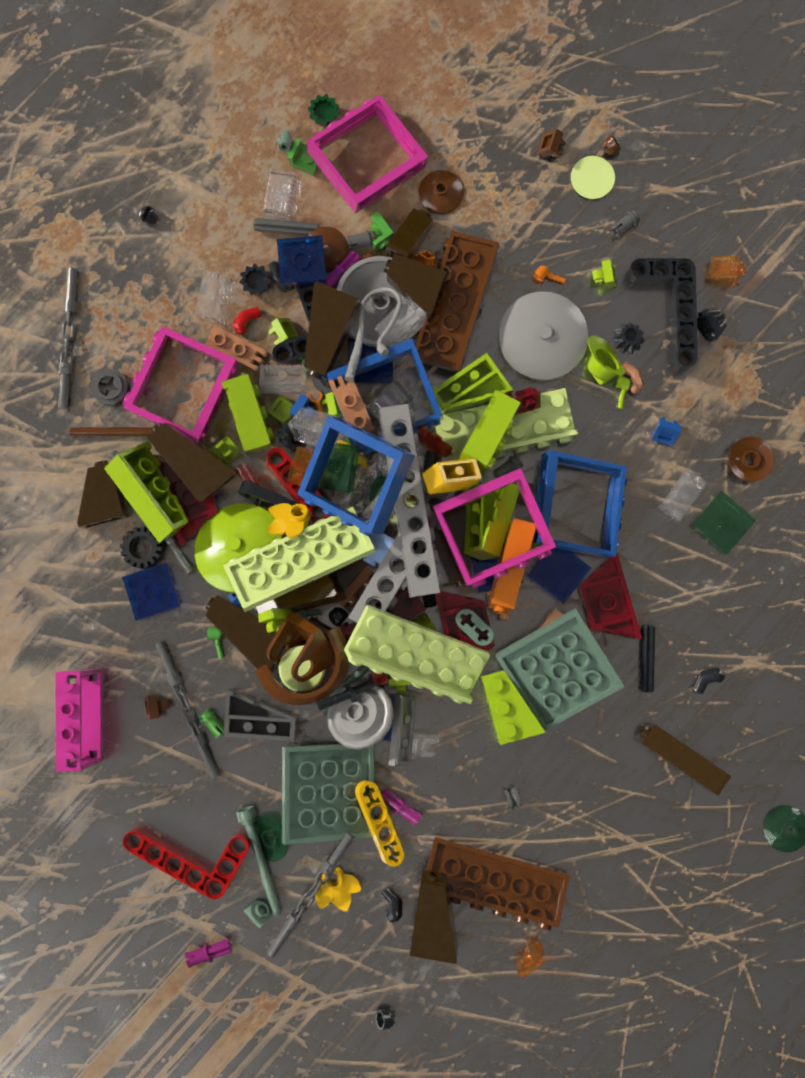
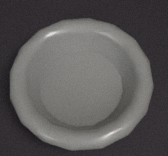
(363, 721)

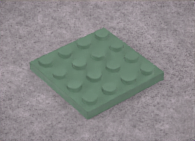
(560, 669)
(320, 792)

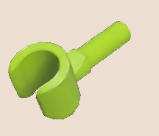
(622, 383)

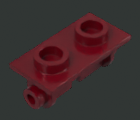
(529, 399)

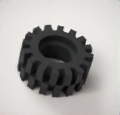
(130, 555)

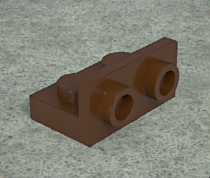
(356, 589)

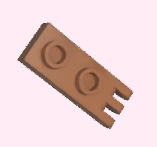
(236, 347)
(351, 404)

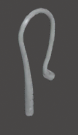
(382, 349)

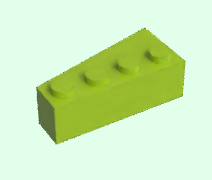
(148, 492)

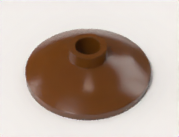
(437, 201)
(338, 246)
(758, 451)

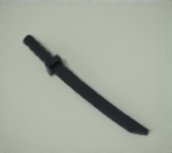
(349, 693)

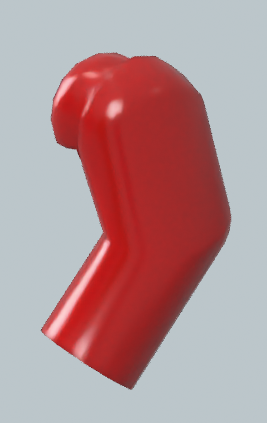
(243, 317)

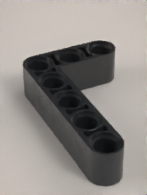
(678, 303)
(292, 345)

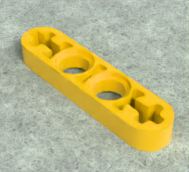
(382, 821)

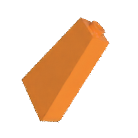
(506, 588)

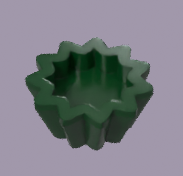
(323, 110)

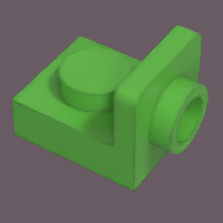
(300, 159)
(381, 229)

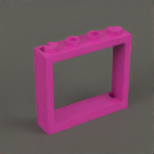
(352, 120)
(214, 399)
(478, 492)
(78, 719)

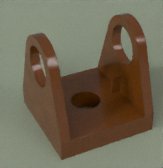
(299, 632)

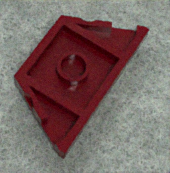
(195, 512)
(609, 601)
(450, 604)

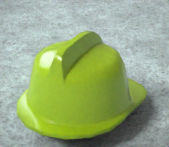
(603, 361)

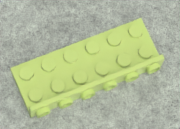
(532, 428)
(296, 561)
(415, 654)

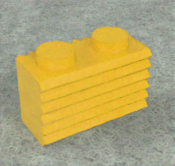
(452, 476)

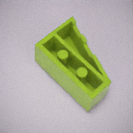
(471, 386)
(248, 414)
(490, 431)
(488, 522)
(508, 710)

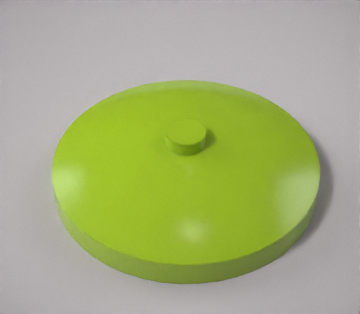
(228, 535)

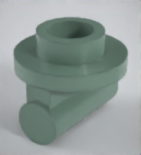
(258, 912)

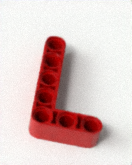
(279, 472)
(188, 862)

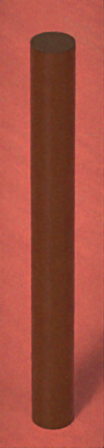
(109, 431)

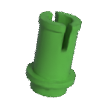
(211, 722)

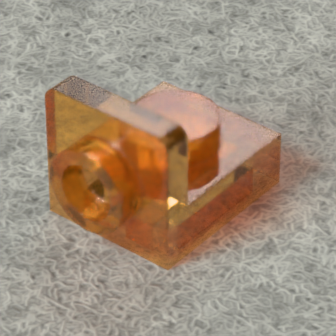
(727, 268)
(299, 465)
(529, 962)

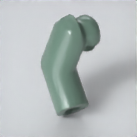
(285, 141)

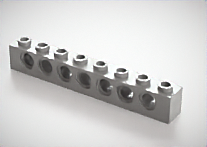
(385, 569)
(417, 586)

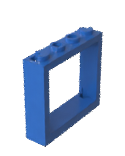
(376, 360)
(391, 487)
(614, 503)

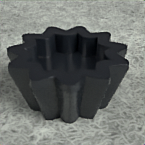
(255, 279)
(711, 323)
(628, 337)
(286, 437)

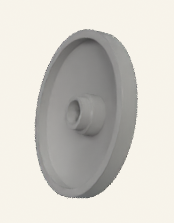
(358, 282)
(543, 336)

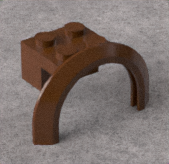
(333, 676)

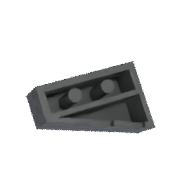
(257, 720)

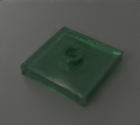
(340, 468)
(723, 522)

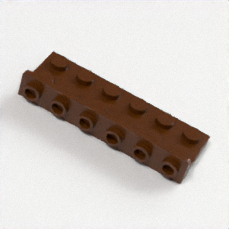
(448, 333)
(500, 883)

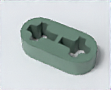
(478, 622)

